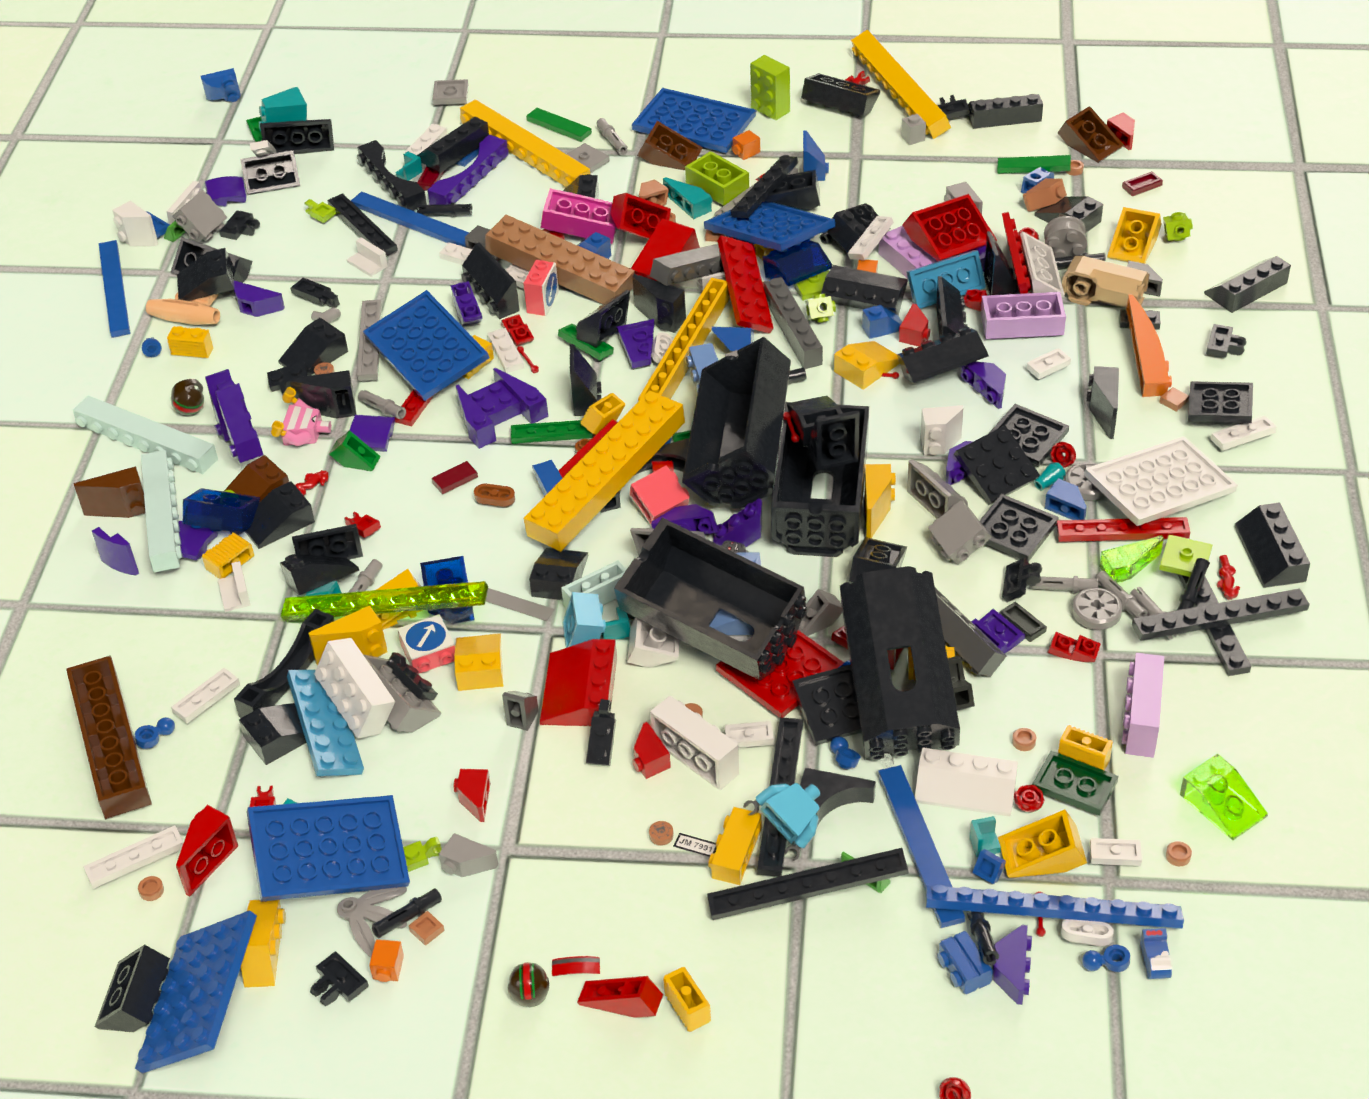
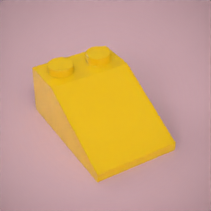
(1135, 235)
(864, 362)
(877, 495)
(361, 626)
(478, 662)
(1043, 847)

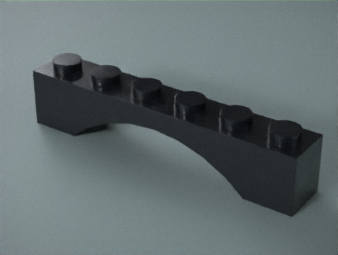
(405, 192)
(273, 686)

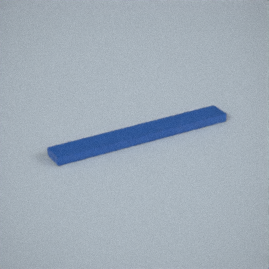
(410, 219)
(114, 288)
(917, 838)

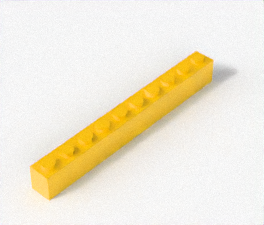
(899, 83)
(526, 145)
(692, 333)

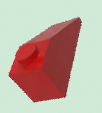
(622, 996)

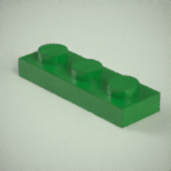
(570, 335)

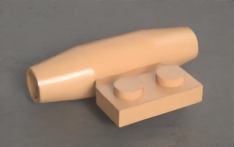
(181, 311)

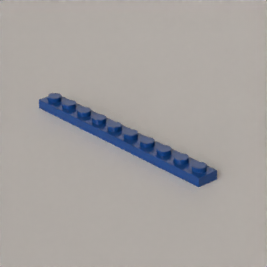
(1054, 906)

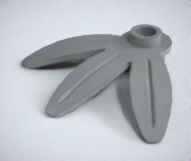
(358, 909)

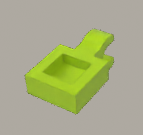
(320, 211)
(418, 855)

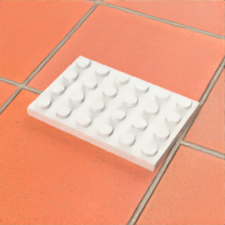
(1160, 480)

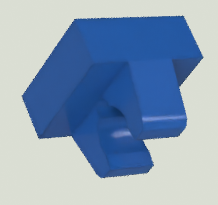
(989, 866)

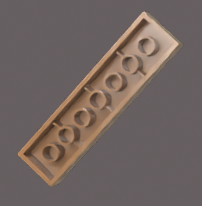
(576, 267)

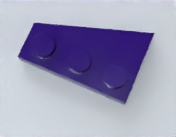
(637, 342)

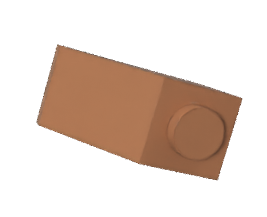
(654, 192)
(1044, 194)

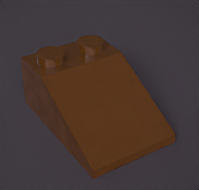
(1090, 135)
(668, 148)
(258, 478)
(112, 494)

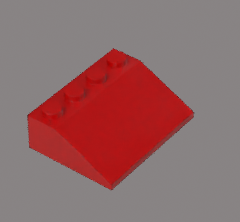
(948, 228)
(578, 681)

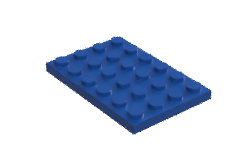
(697, 118)
(771, 226)
(426, 345)
(327, 847)
(196, 992)

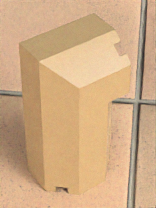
(1103, 281)

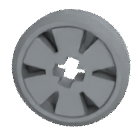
(1076, 476)
(1085, 610)

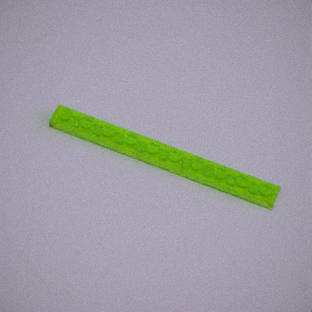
(388, 600)

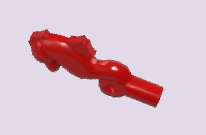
(312, 480)
(1228, 581)

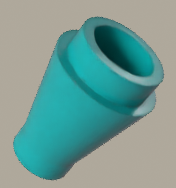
(1050, 476)

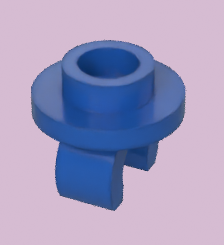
(151, 347)

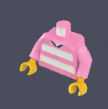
(301, 422)

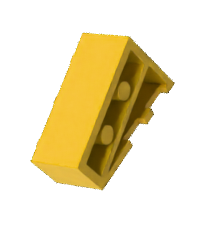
(402, 580)
(262, 951)

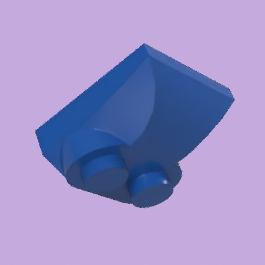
(221, 85)

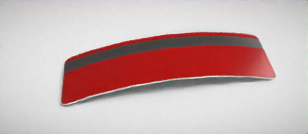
(576, 965)

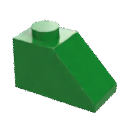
(354, 453)

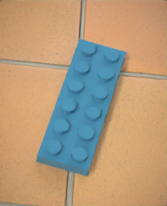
(324, 728)

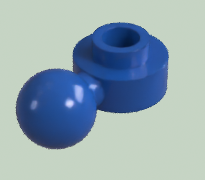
(148, 736)
(844, 756)
(1094, 960)

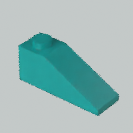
(689, 197)

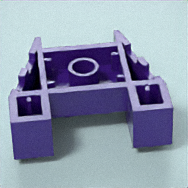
(497, 404)
(232, 416)

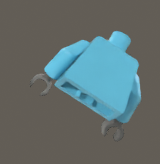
(790, 811)

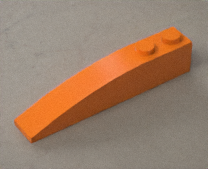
(1148, 352)

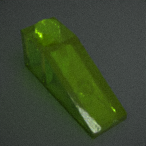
(1128, 560)

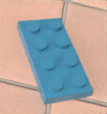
(961, 271)

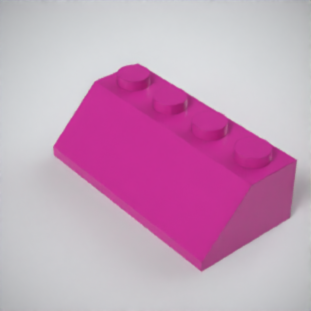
(577, 215)

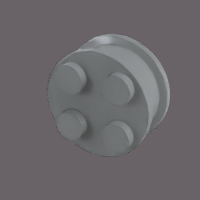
(1066, 236)

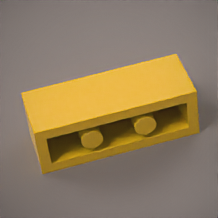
(735, 846)

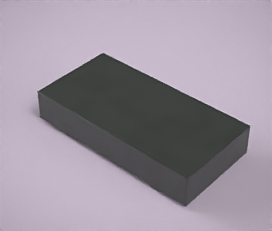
(1024, 621)

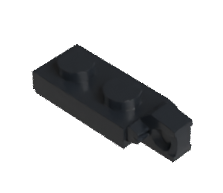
(315, 292)
(410, 678)
(601, 735)

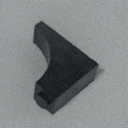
(837, 790)

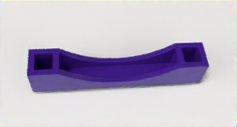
(452, 189)

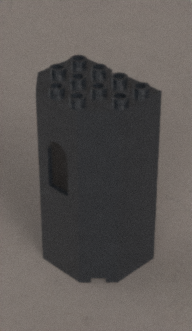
(738, 426)
(813, 524)
(687, 580)
(895, 612)

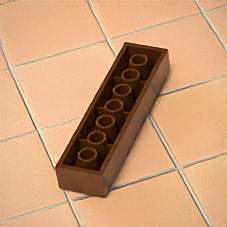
(108, 737)

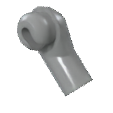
(329, 315)

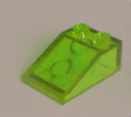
(1222, 797)

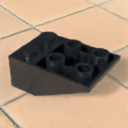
(852, 224)
(328, 393)
(807, 411)

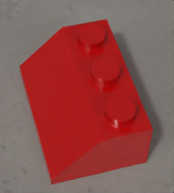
(637, 214)

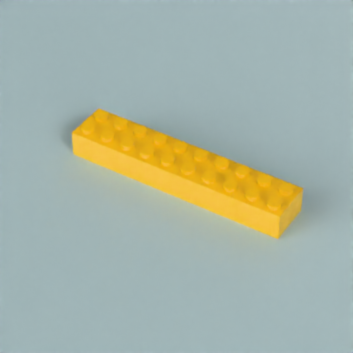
(604, 471)

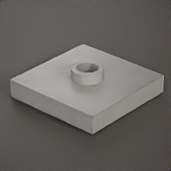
(450, 92)
(589, 156)

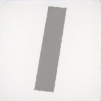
(518, 604)

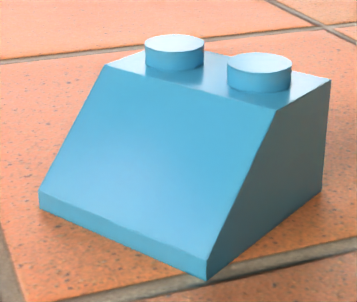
(583, 619)

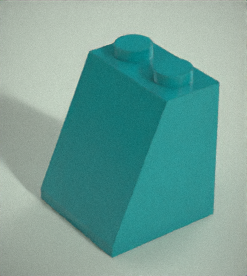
(283, 107)

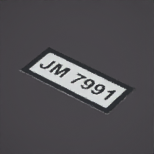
(695, 845)

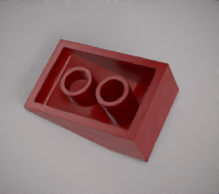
(205, 847)

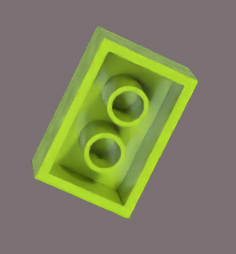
(770, 87)
(717, 177)

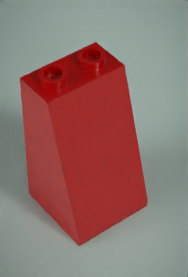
(666, 240)

